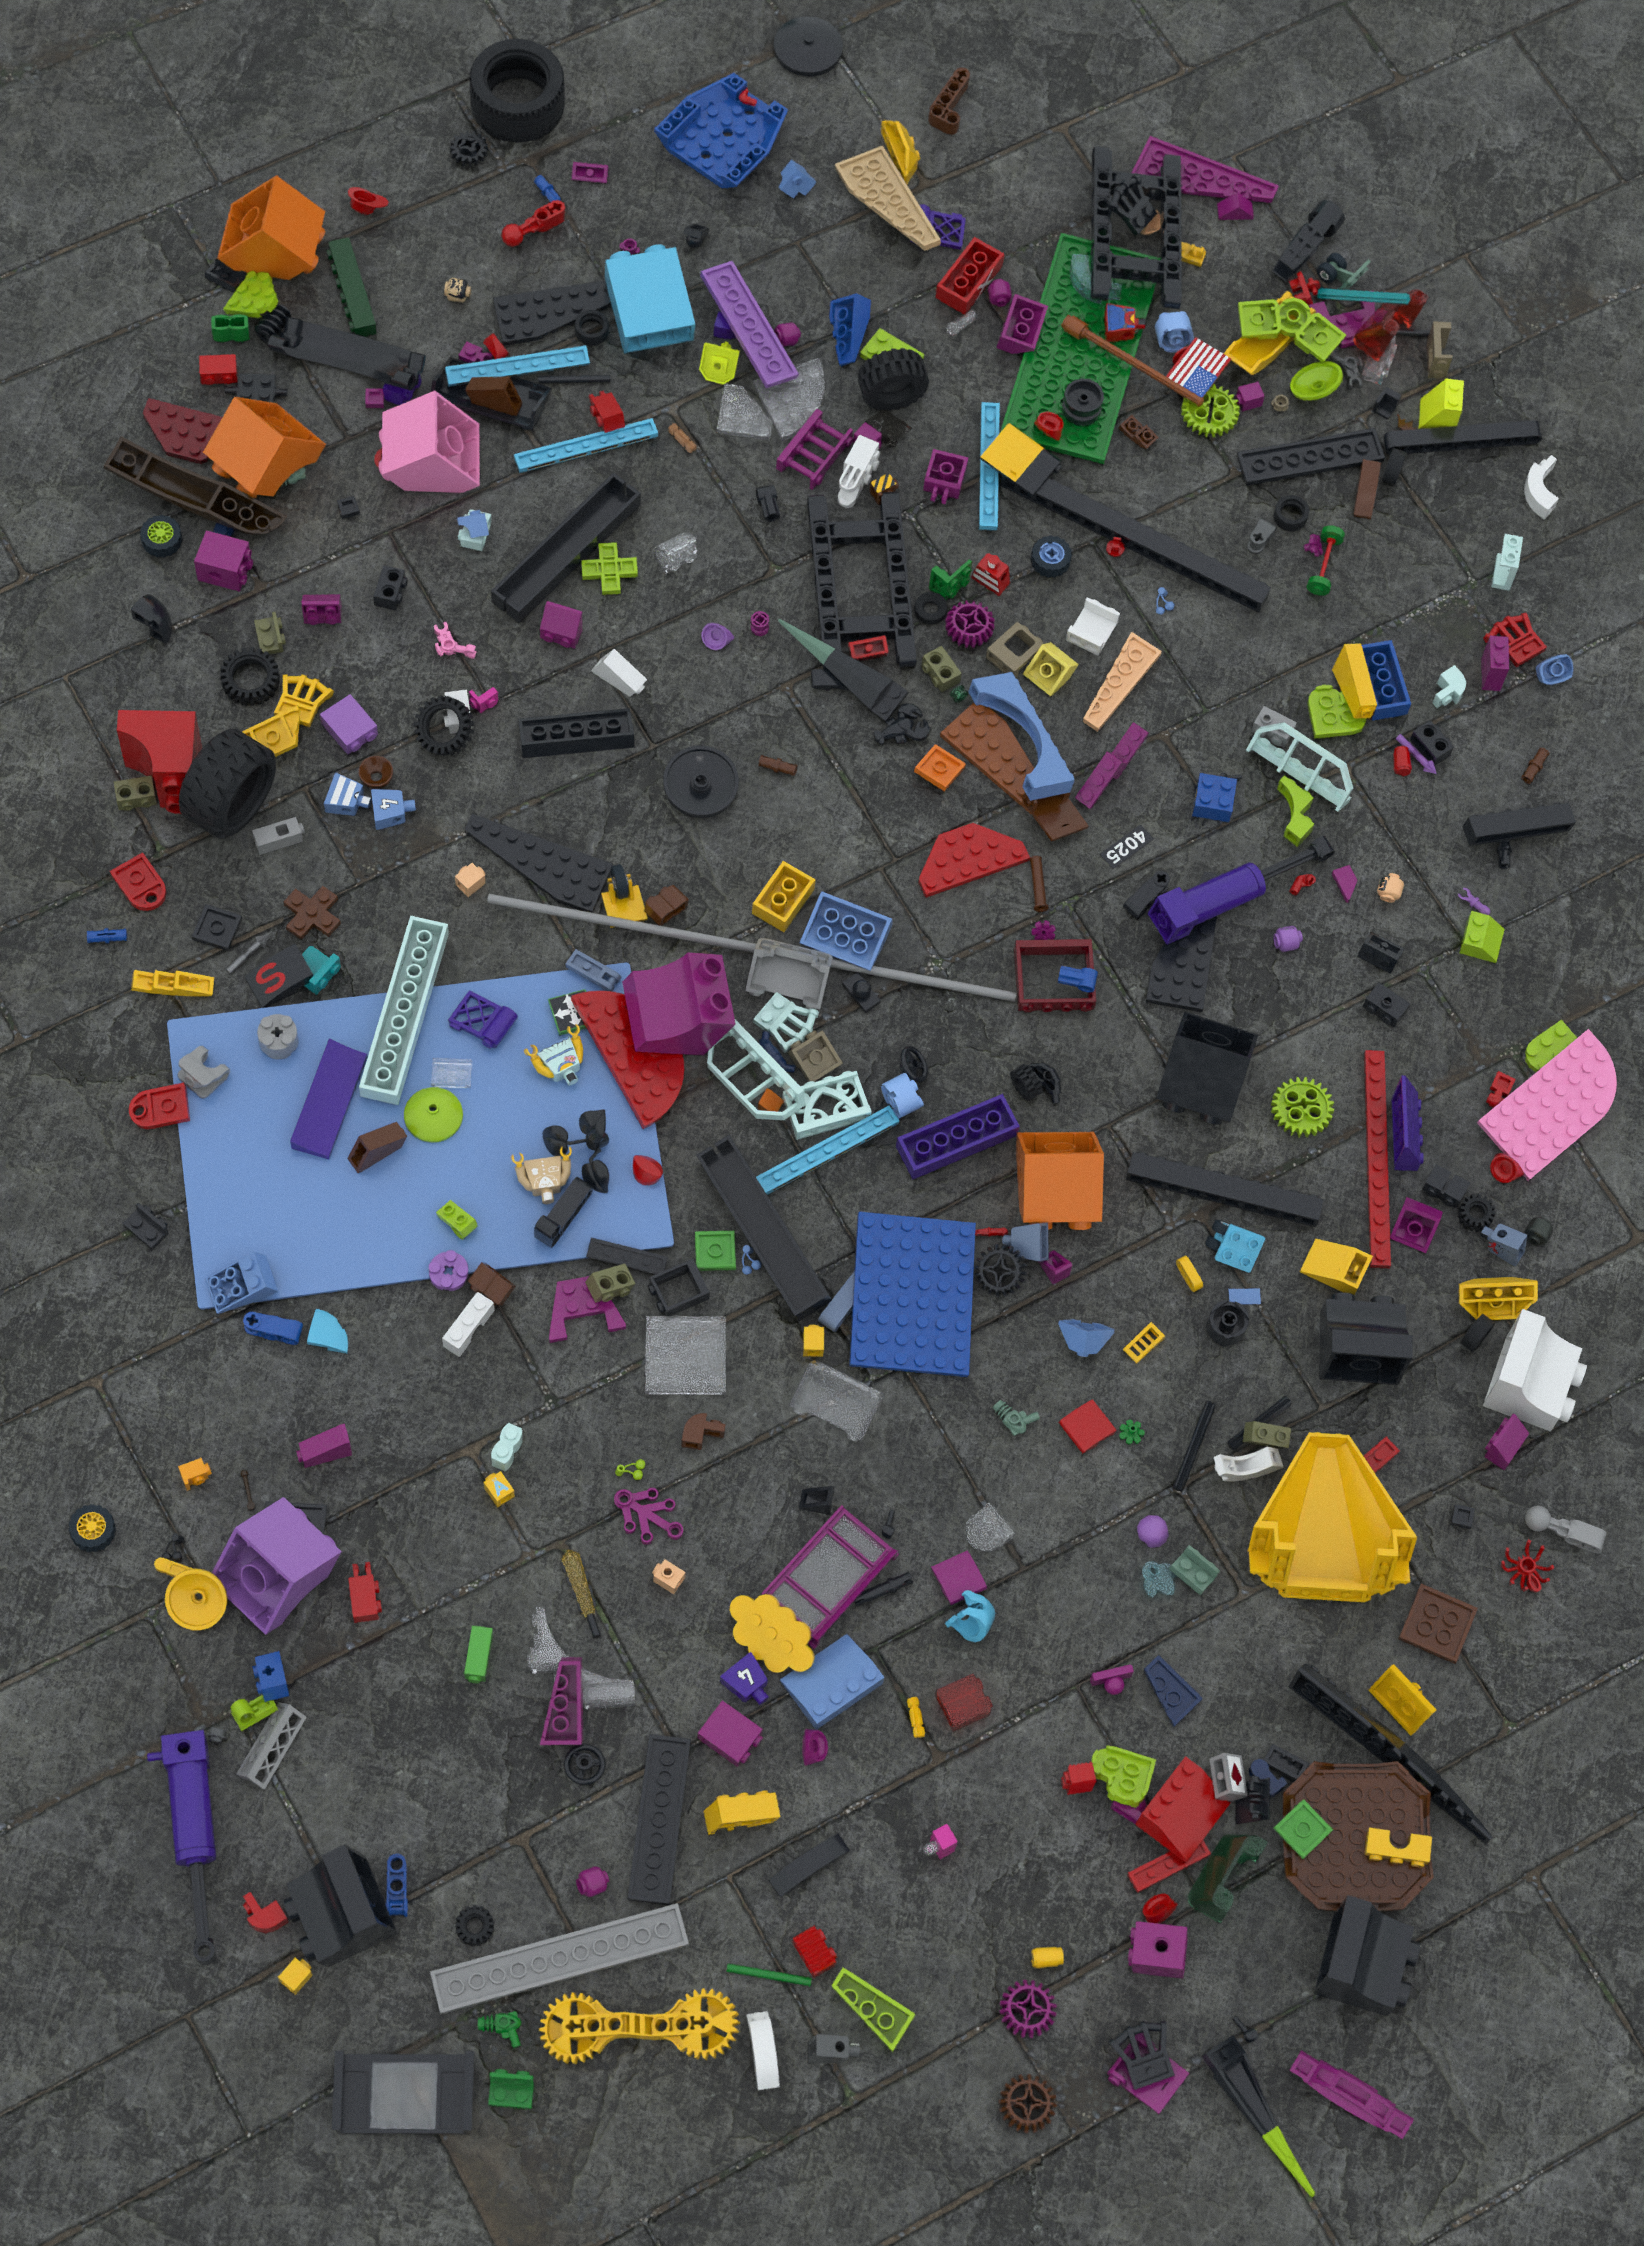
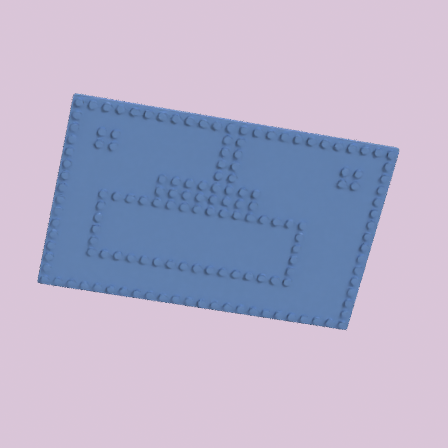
(380, 1226)

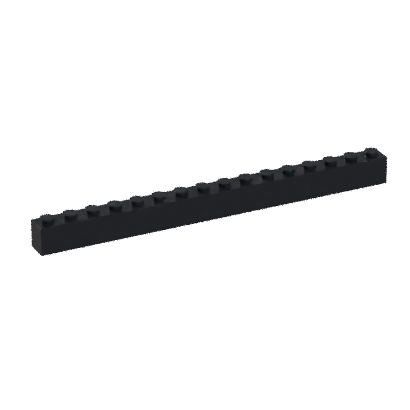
(1147, 542)

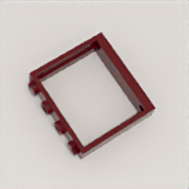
(1053, 947)

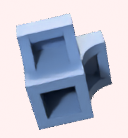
(796, 180)
(475, 523)

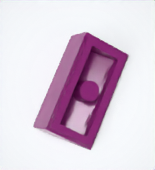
(590, 172)

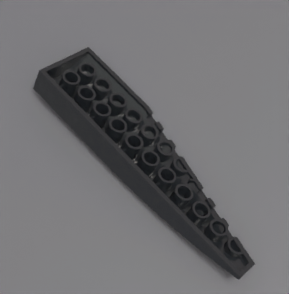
(1382, 1743)

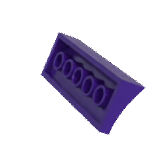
(328, 1100)

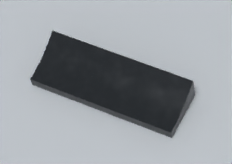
(576, 733)

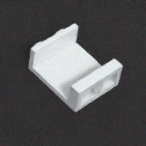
(1093, 626)

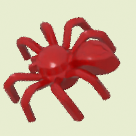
(1526, 1567)

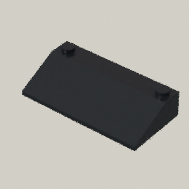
(531, 394)

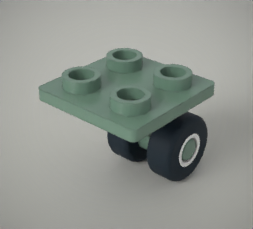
(1335, 268)

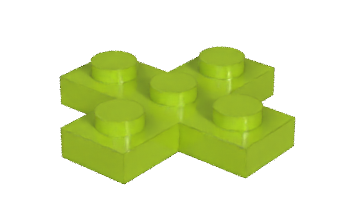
(609, 568)

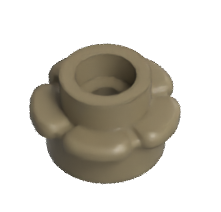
(1280, 399)

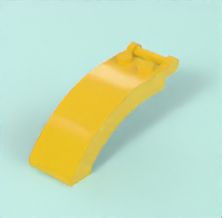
(1257, 354)

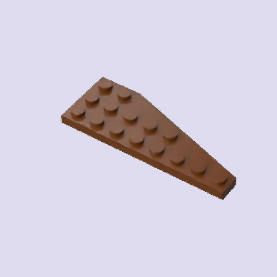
(991, 748)

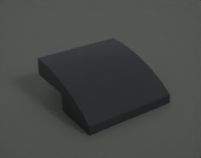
(224, 275)

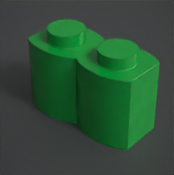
(230, 328)

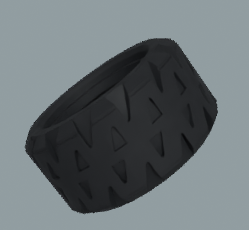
(227, 783)

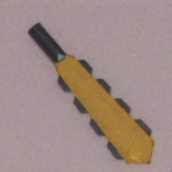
(577, 1578)

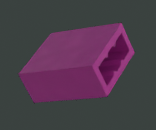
(1495, 663)
(730, 1734)

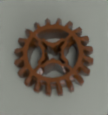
(1018, 2103)

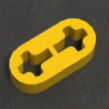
(1189, 1273)

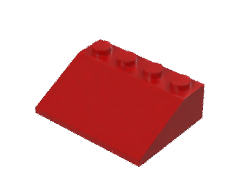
(1183, 1810)

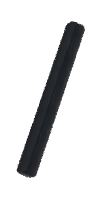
(1194, 1446)

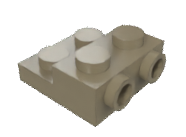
(814, 1056)

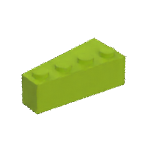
(878, 2011)

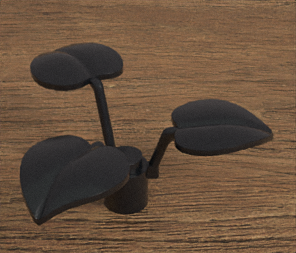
(593, 1125)

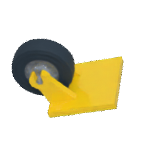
(626, 899)

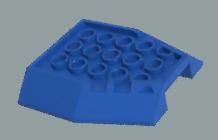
(703, 118)

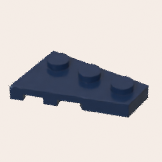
(1172, 1690)

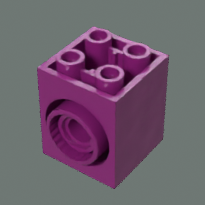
(223, 561)
(1148, 1940)

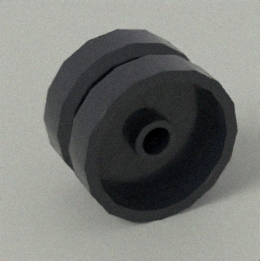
(1082, 402)

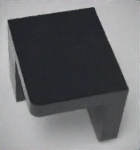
(1386, 403)

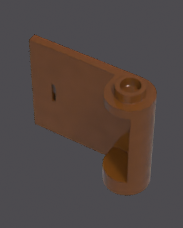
(1056, 815)

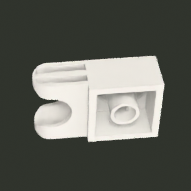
(857, 470)

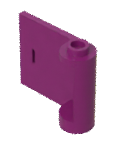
(1152, 2094)

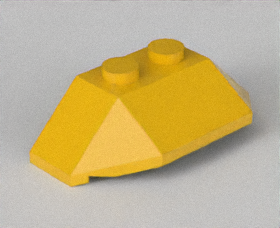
(901, 148)
(1498, 1297)

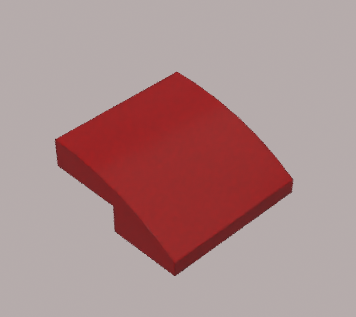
(1087, 1426)

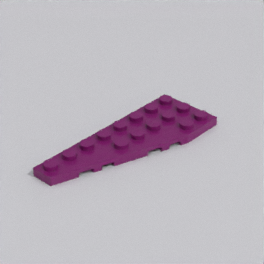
(1204, 175)

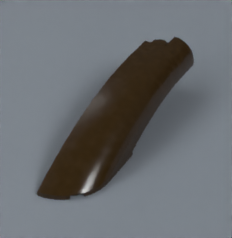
(191, 490)

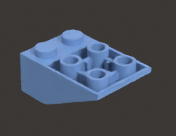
(241, 1283)

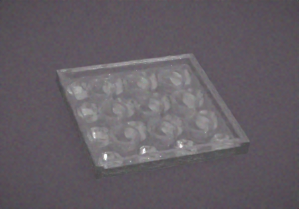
(685, 1355)

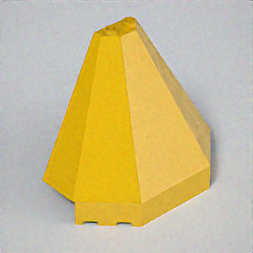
(1331, 1528)

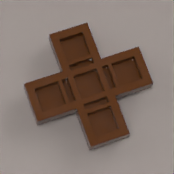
(312, 912)

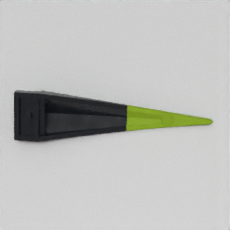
(1237, 2079)

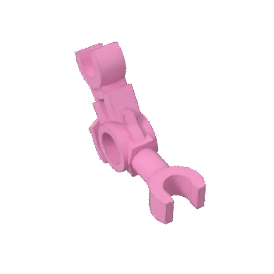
(449, 646)

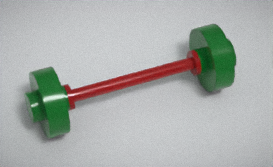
(1319, 584)

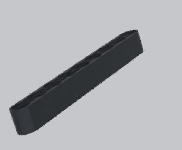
(1463, 437)

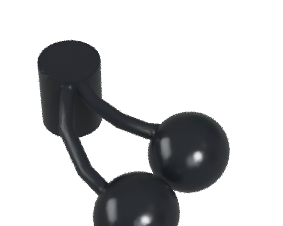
(176, 1556)

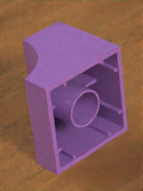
(274, 1563)

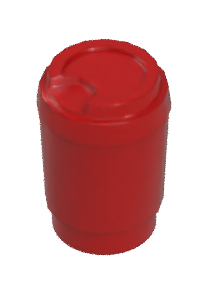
(1402, 761)

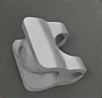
(199, 1077)

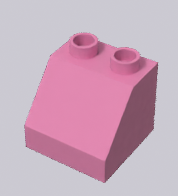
(430, 446)

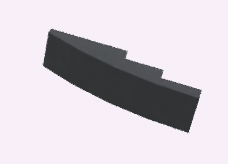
(1285, 1763)

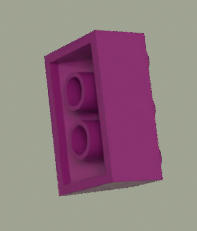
(1022, 325)

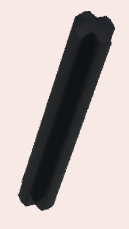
(1265, 1417)

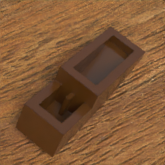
(1366, 489)

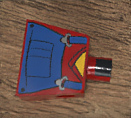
(1121, 322)

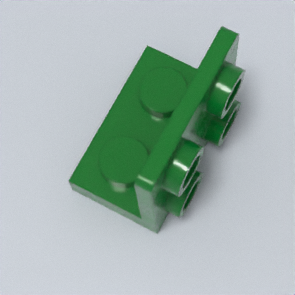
(948, 585)
(511, 2089)

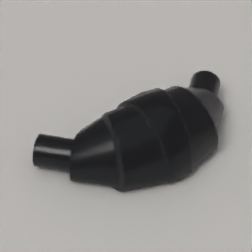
(1048, 1078)

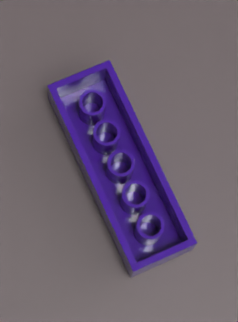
(957, 1136)

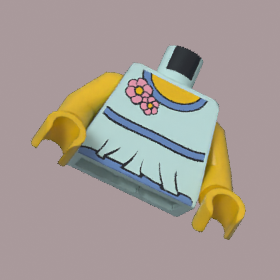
(559, 1059)

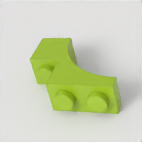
(1299, 802)

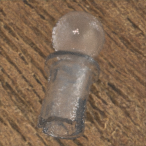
(953, 327)

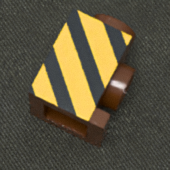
(882, 484)

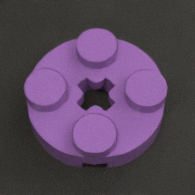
(446, 1281)

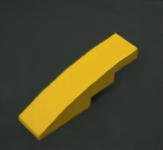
(172, 984)

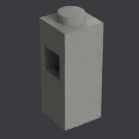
(278, 835)

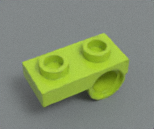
(457, 1219)
(250, 1713)

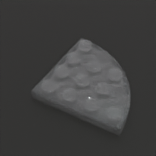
(795, 400)

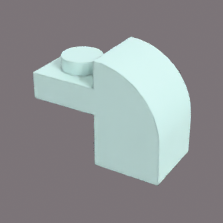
(1452, 685)

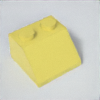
(1050, 668)

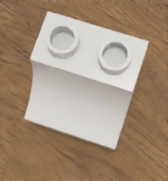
(1535, 1374)

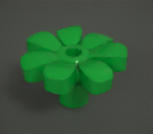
(1131, 1432)

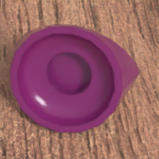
(814, 1746)

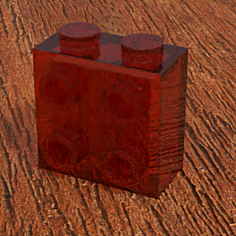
(963, 1702)

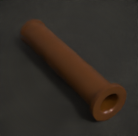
(1038, 884)

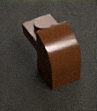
(697, 1427)

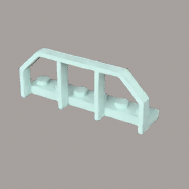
(1300, 772)
(768, 1065)

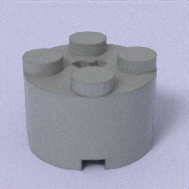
(268, 1033)

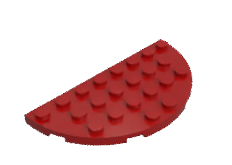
(645, 1078)

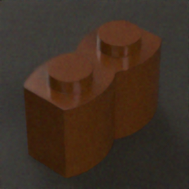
(666, 904)
(491, 1284)

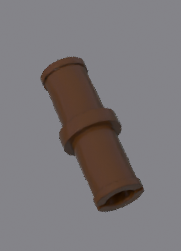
(778, 765)
(1535, 765)

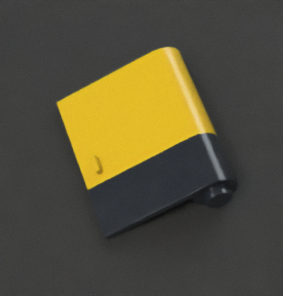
(1021, 459)

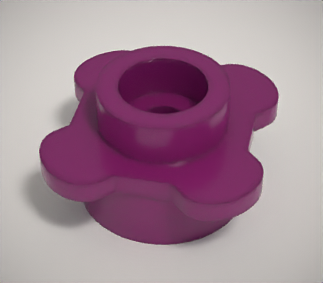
(630, 243)

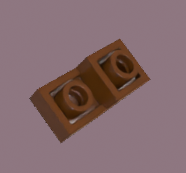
(1137, 433)

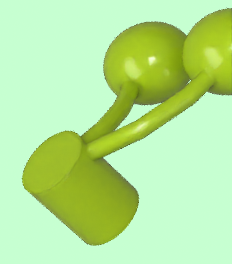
(637, 1474)

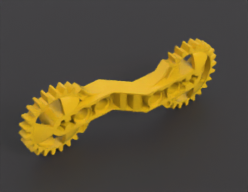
(639, 2026)

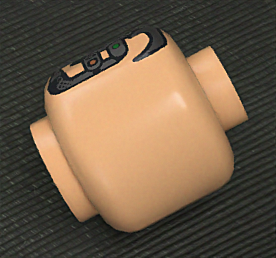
(1390, 888)

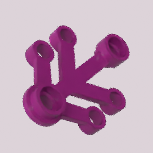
(646, 1512)

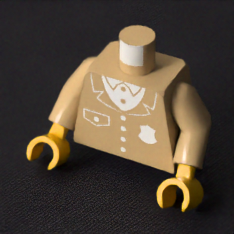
(544, 1175)

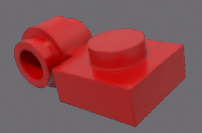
(1501, 1086)

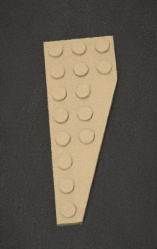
(881, 187)

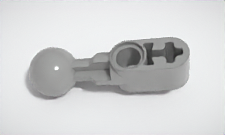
(1574, 1531)

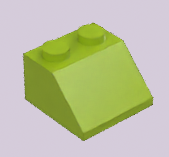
(1482, 937)

